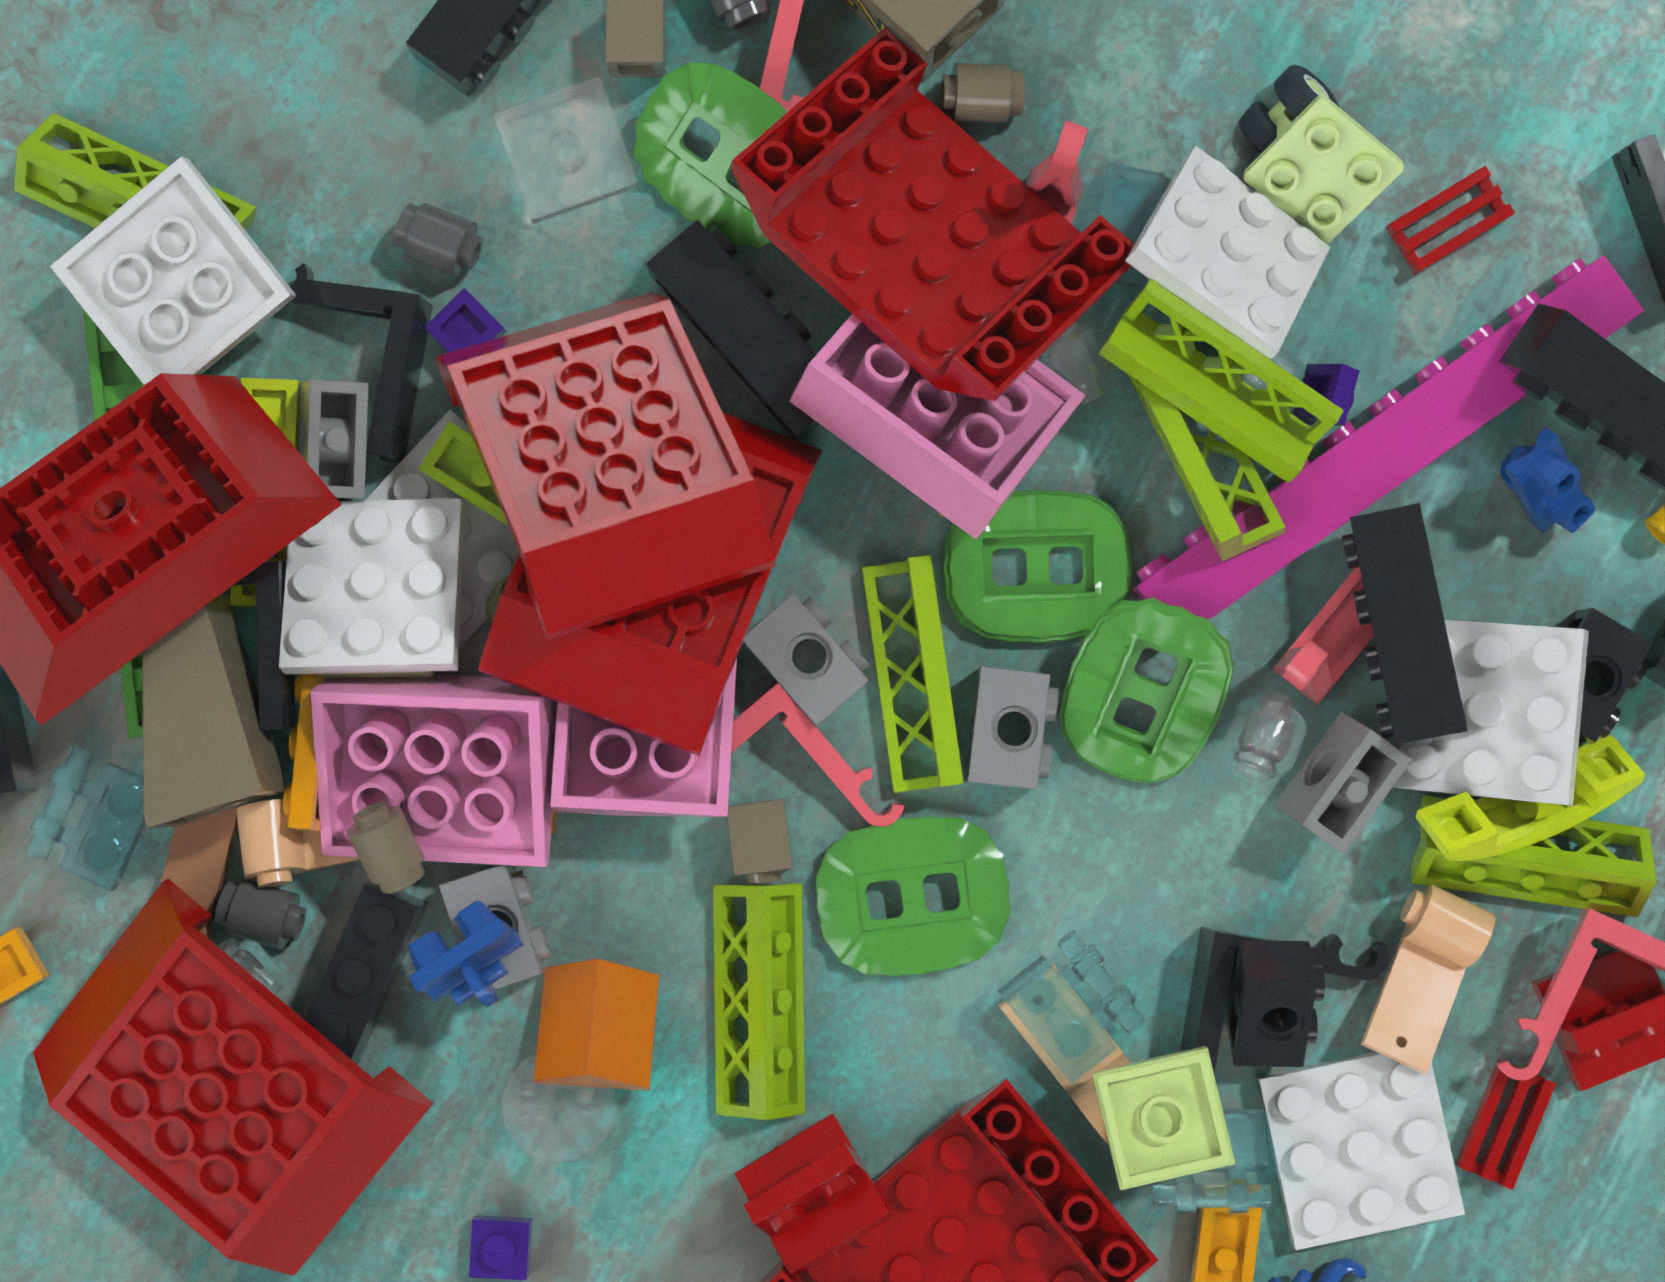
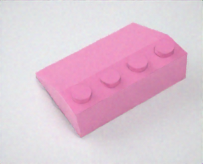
(939, 444)
(450, 750)
(625, 773)

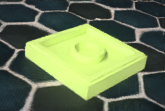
(1163, 1118)

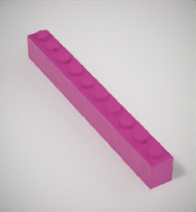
(1384, 451)

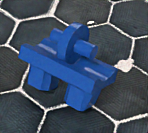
(1547, 484)
(468, 966)

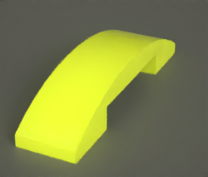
(1495, 826)

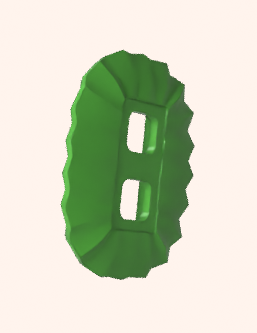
(684, 180)
(1039, 608)
(1184, 706)
(917, 938)

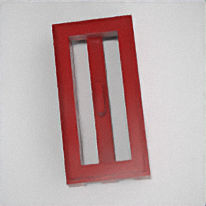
(1489, 195)
(1524, 1136)

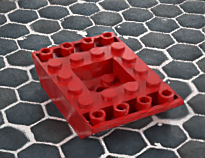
(141, 530)

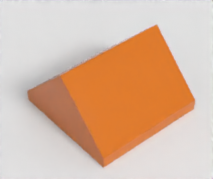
(597, 1026)

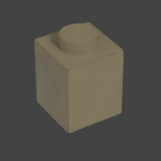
(636, 38)
(759, 840)

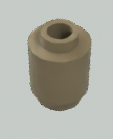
(983, 92)
(386, 847)

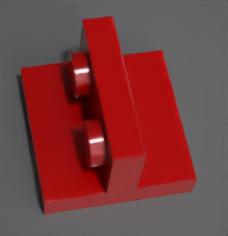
(1612, 1020)
(812, 1195)

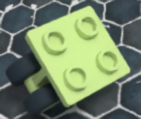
(1315, 156)

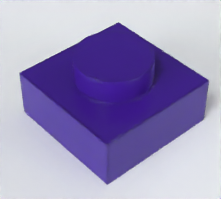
(463, 323)
(1333, 382)
(500, 1247)

